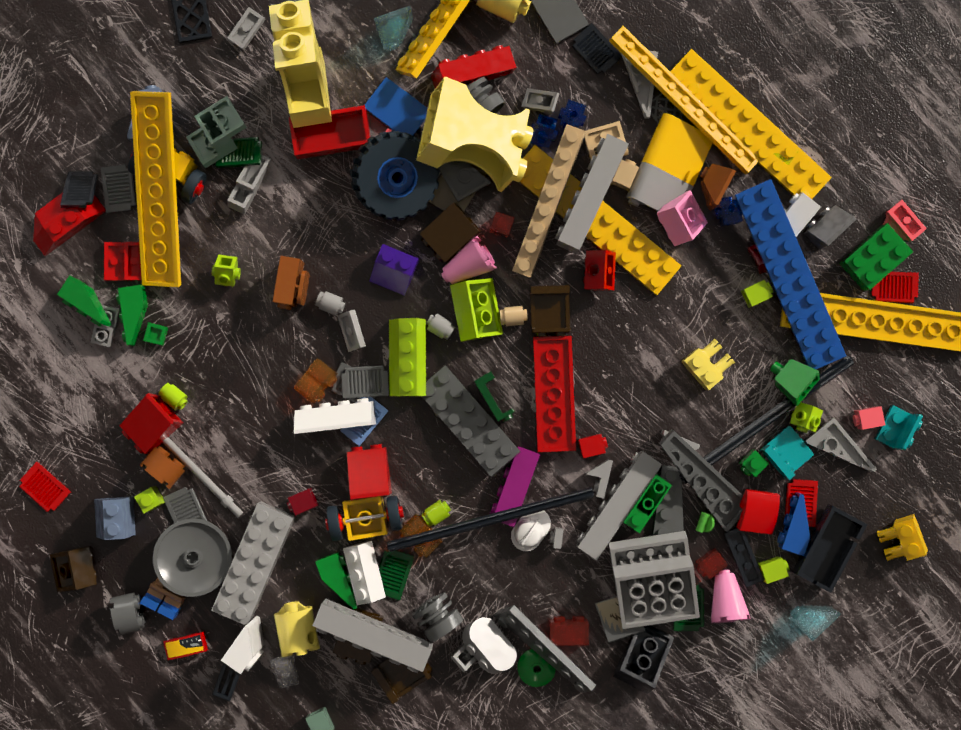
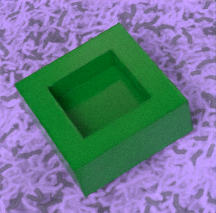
(155, 334)

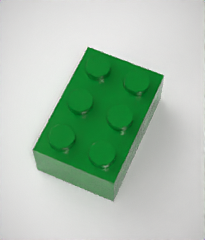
(876, 257)

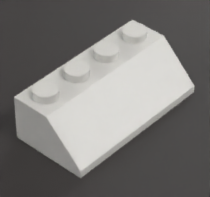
(334, 417)
(246, 647)

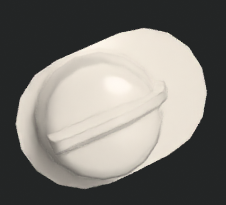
(530, 531)

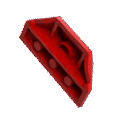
(57, 224)

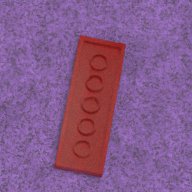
(554, 394)

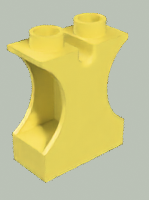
(300, 63)
(465, 131)

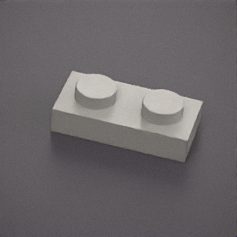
(246, 28)
(351, 330)

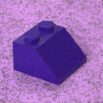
(393, 269)

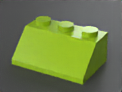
(476, 309)

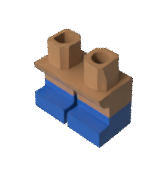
(163, 600)

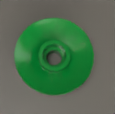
(525, 669)

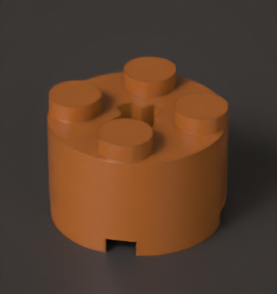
(162, 467)

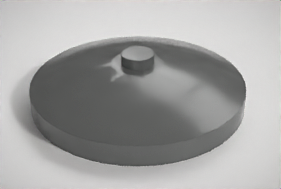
(192, 557)

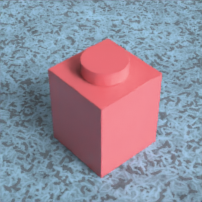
(868, 418)

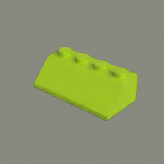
(407, 357)

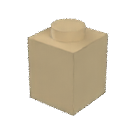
(625, 174)

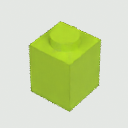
(757, 293)
(149, 499)
(774, 569)

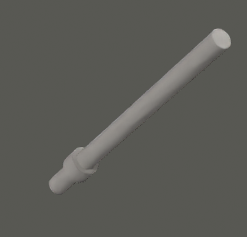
(225, 500)

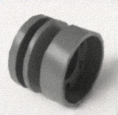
(480, 93)
(437, 617)

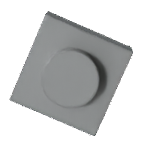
(556, 537)

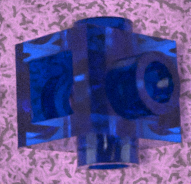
(572, 109)
(544, 131)
(725, 217)

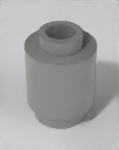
(330, 303)
(440, 326)

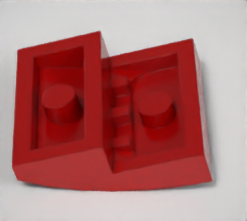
(122, 261)
(759, 511)

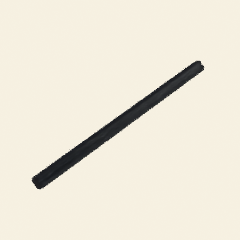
(772, 415)
(490, 519)

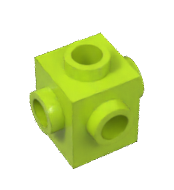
(226, 270)
(806, 417)

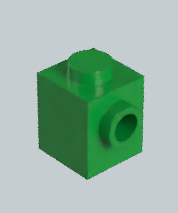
(752, 463)

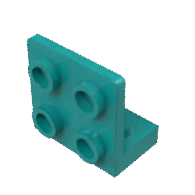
(899, 428)
(787, 452)

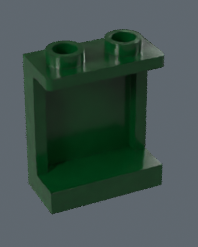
(480, 383)

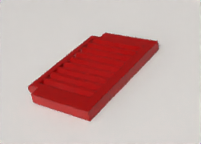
(897, 287)
(44, 487)
(809, 489)

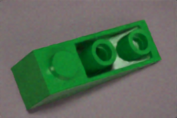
(85, 299)
(133, 309)
(647, 503)
(335, 576)

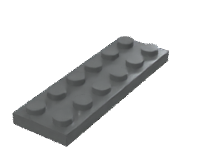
(469, 421)

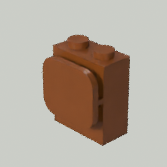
(291, 283)

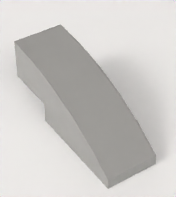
(247, 185)

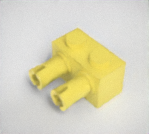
(702, 369)

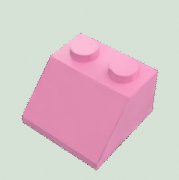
(682, 218)

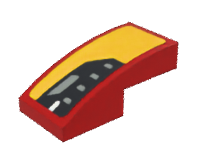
(185, 645)

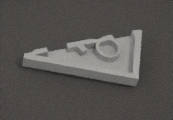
(642, 86)
(836, 441)

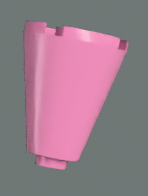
(469, 262)
(728, 600)

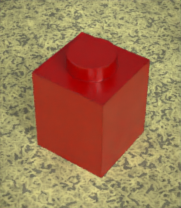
(592, 445)

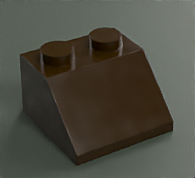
(73, 569)

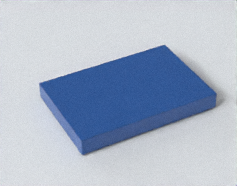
(396, 108)

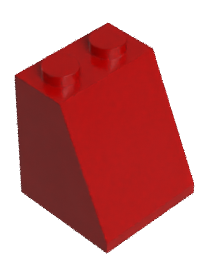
(150, 423)
(368, 472)

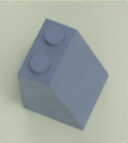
(115, 518)

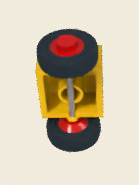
(185, 173)
(364, 518)

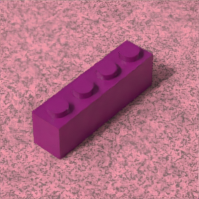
(516, 482)

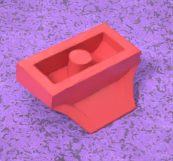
(904, 221)

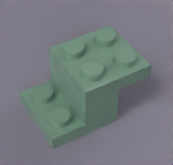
(217, 127)

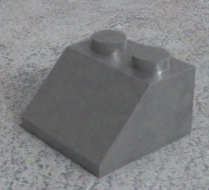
(829, 226)

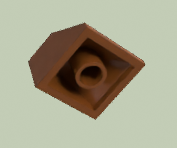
(715, 183)

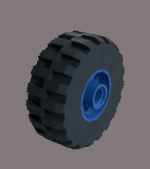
(374, 170)

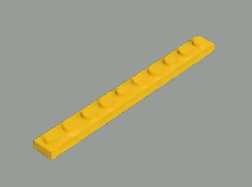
(684, 100)

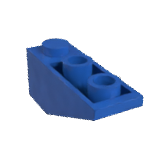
(796, 530)

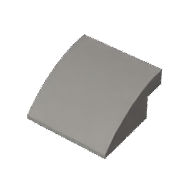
(654, 580)

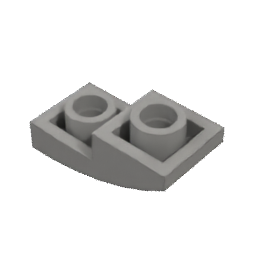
(104, 334)

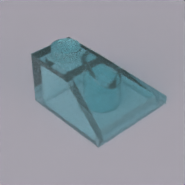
(393, 27)
(813, 619)

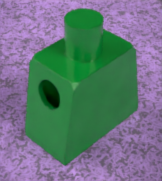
(795, 379)

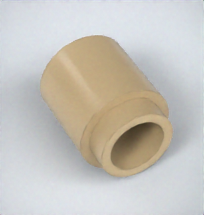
(513, 316)

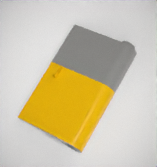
(669, 163)

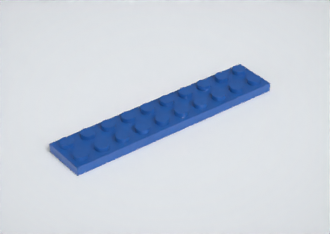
(790, 275)

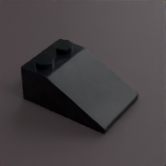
(644, 659)

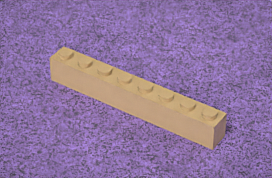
(549, 200)

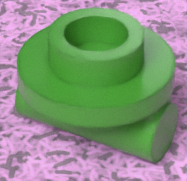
(705, 523)

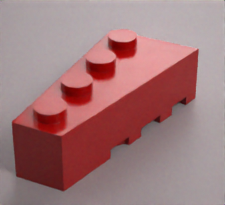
(470, 68)

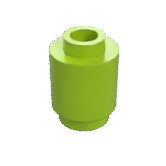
(173, 396)
(436, 513)

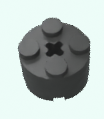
(126, 614)

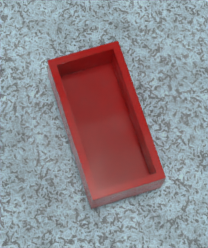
(345, 133)

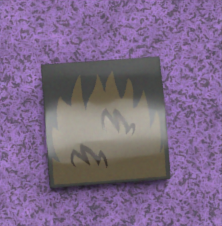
(611, 621)

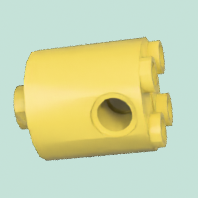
(505, 9)
(296, 629)

